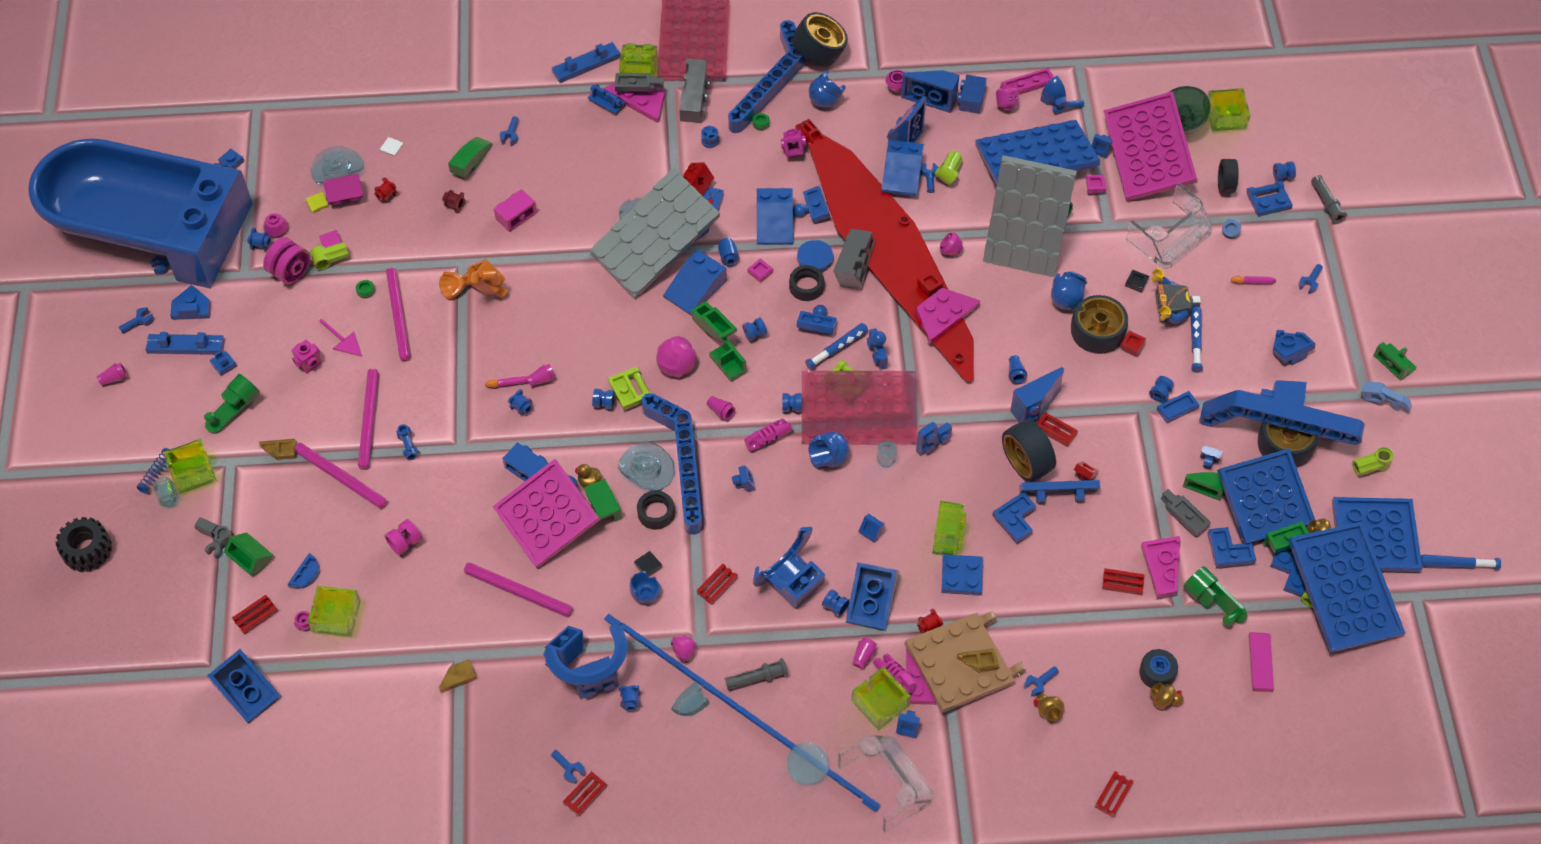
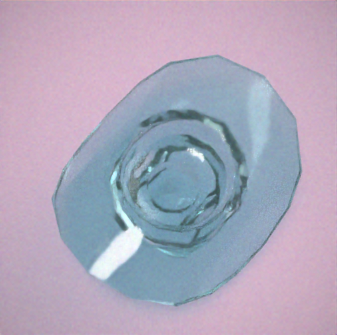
(335, 163)
(647, 466)

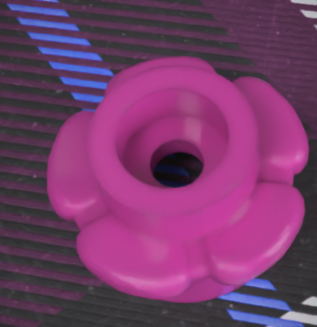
(299, 617)

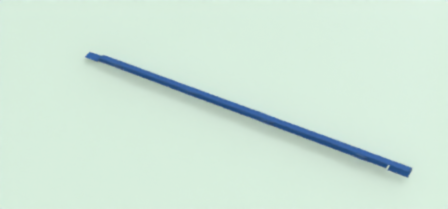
(613, 621)

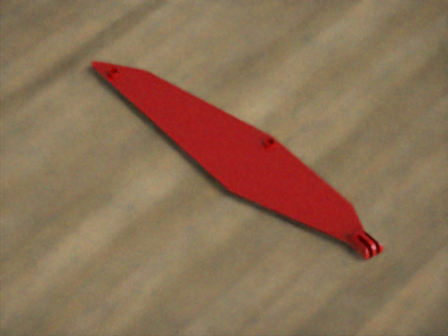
(898, 249)

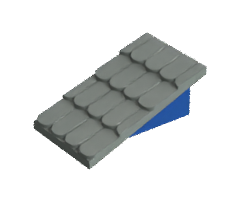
(1029, 215)
(654, 233)

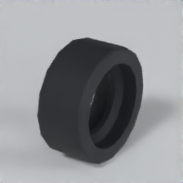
(1228, 175)
(806, 294)
(655, 496)

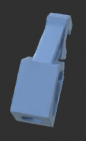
(1379, 393)

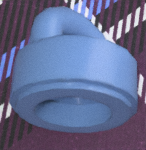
(1231, 227)

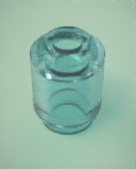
(886, 453)
(165, 492)

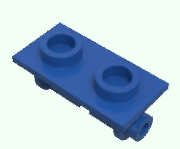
(605, 99)

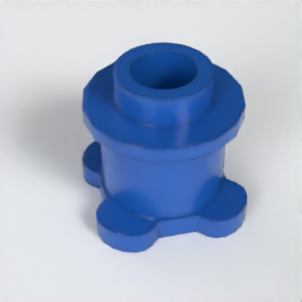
(258, 239)
(520, 403)
(630, 697)

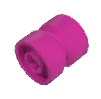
(398, 542)

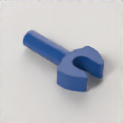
(1062, 104)
(510, 132)
(929, 174)
(162, 269)
(1311, 279)
(139, 319)
(1038, 682)
(569, 768)

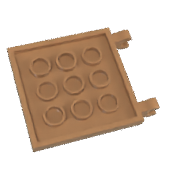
(947, 677)

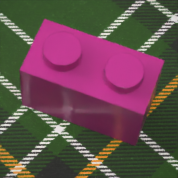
(343, 188)
(515, 210)

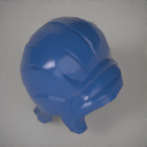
(824, 91)
(1068, 290)
(828, 450)

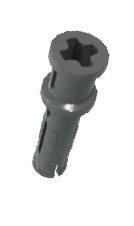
(1331, 204)
(765, 672)

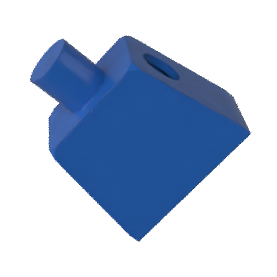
(1287, 391)

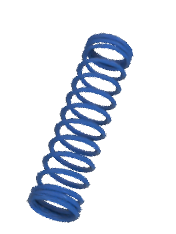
(142, 488)

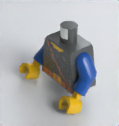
(1172, 299)

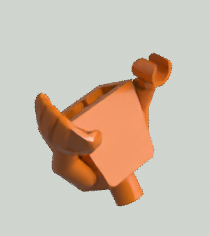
(479, 275)

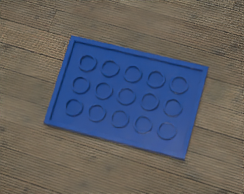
(1054, 145)
(1346, 587)

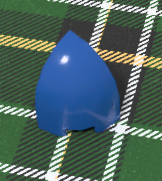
(1053, 90)

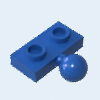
(814, 204)
(817, 320)
(876, 341)

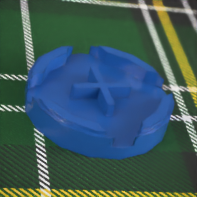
(816, 254)

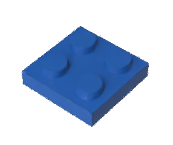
(962, 574)

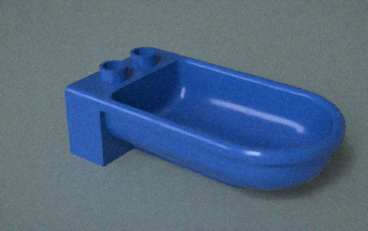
(144, 203)

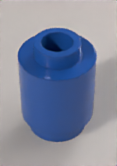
(728, 251)

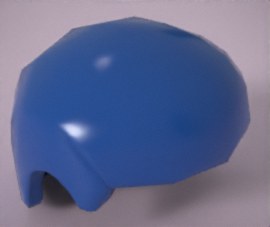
(644, 588)

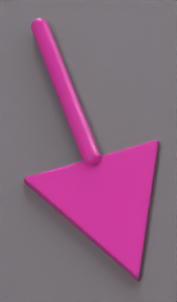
(347, 344)

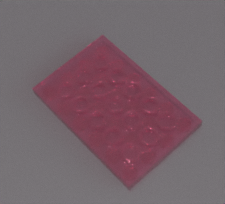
(693, 32)
(860, 406)

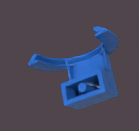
(791, 574)
(594, 676)

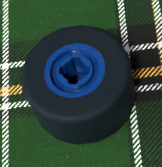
(1165, 673)

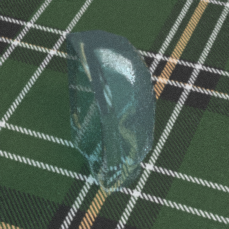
(690, 701)

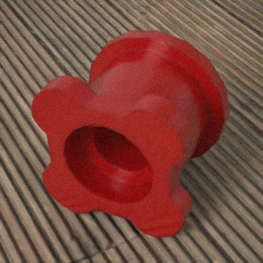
(385, 190)
(929, 622)

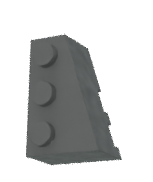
(694, 91)
(854, 258)

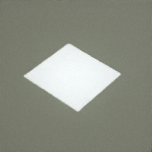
(391, 146)

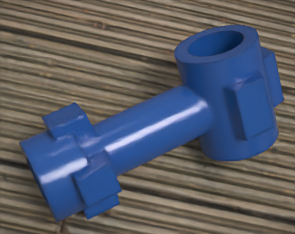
(404, 434)

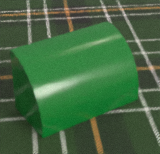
(247, 553)

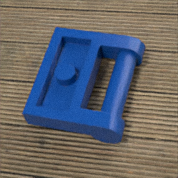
(1271, 203)

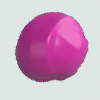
(676, 357)

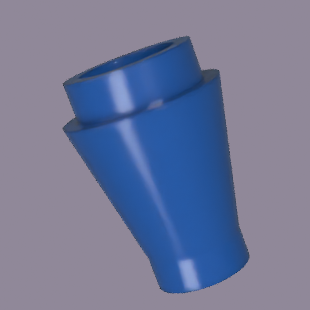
(1017, 372)

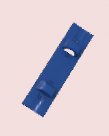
(586, 62)
(184, 344)
(1077, 487)

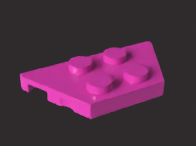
(645, 102)
(944, 311)

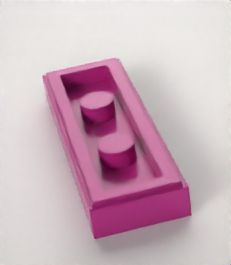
(1030, 81)
(1261, 662)

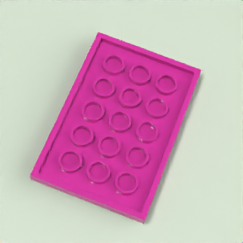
(1150, 146)

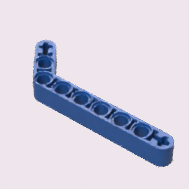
(770, 84)
(655, 409)
(1281, 414)

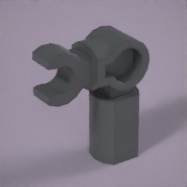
(220, 534)

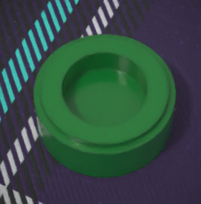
(761, 121)
(365, 289)

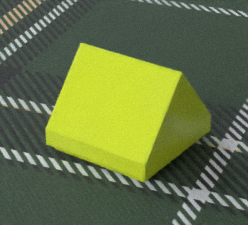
(316, 202)

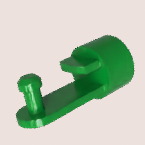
(238, 394)
(1206, 589)

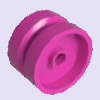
(286, 260)

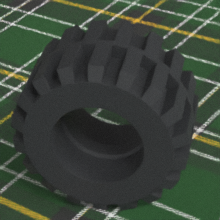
(76, 533)

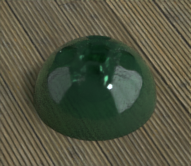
(1193, 107)

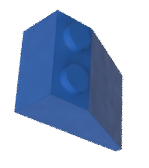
(938, 87)
(911, 124)
(902, 167)
(774, 216)
(696, 281)
(1034, 398)
(872, 595)
(243, 685)

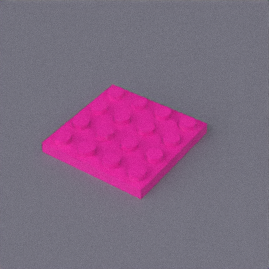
(546, 513)

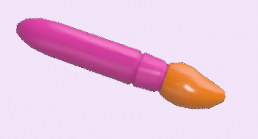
(1253, 279)
(506, 382)

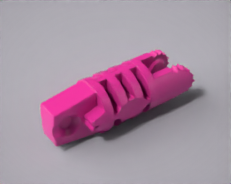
(767, 434)
(896, 671)

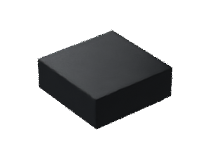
(1137, 281)
(648, 563)

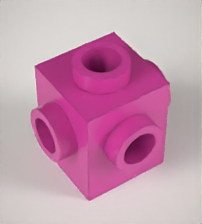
(793, 142)
(306, 356)

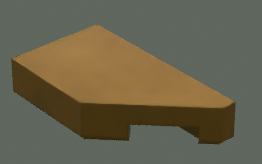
(280, 448)
(980, 660)
(457, 675)

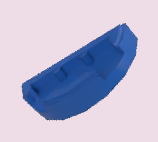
(305, 574)

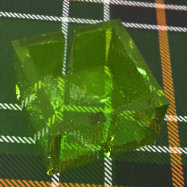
(638, 59)
(1228, 109)
(190, 466)
(949, 528)
(336, 609)
(882, 700)

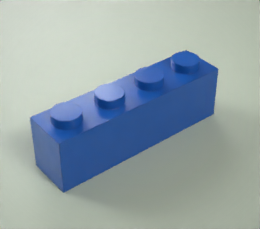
(524, 463)

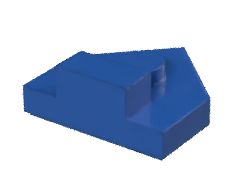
(190, 305)
(1291, 346)

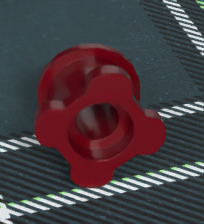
(454, 200)

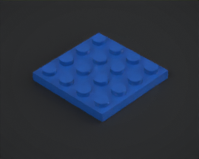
(1265, 495)
(1389, 527)

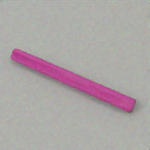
(397, 314)
(368, 419)
(340, 475)
(518, 589)

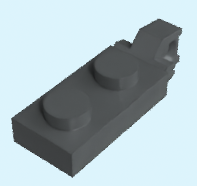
(638, 82)
(1185, 512)

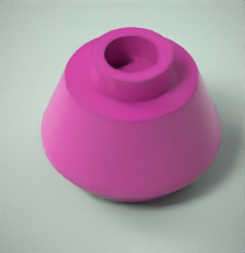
(894, 80)
(275, 225)
(951, 244)
(683, 647)

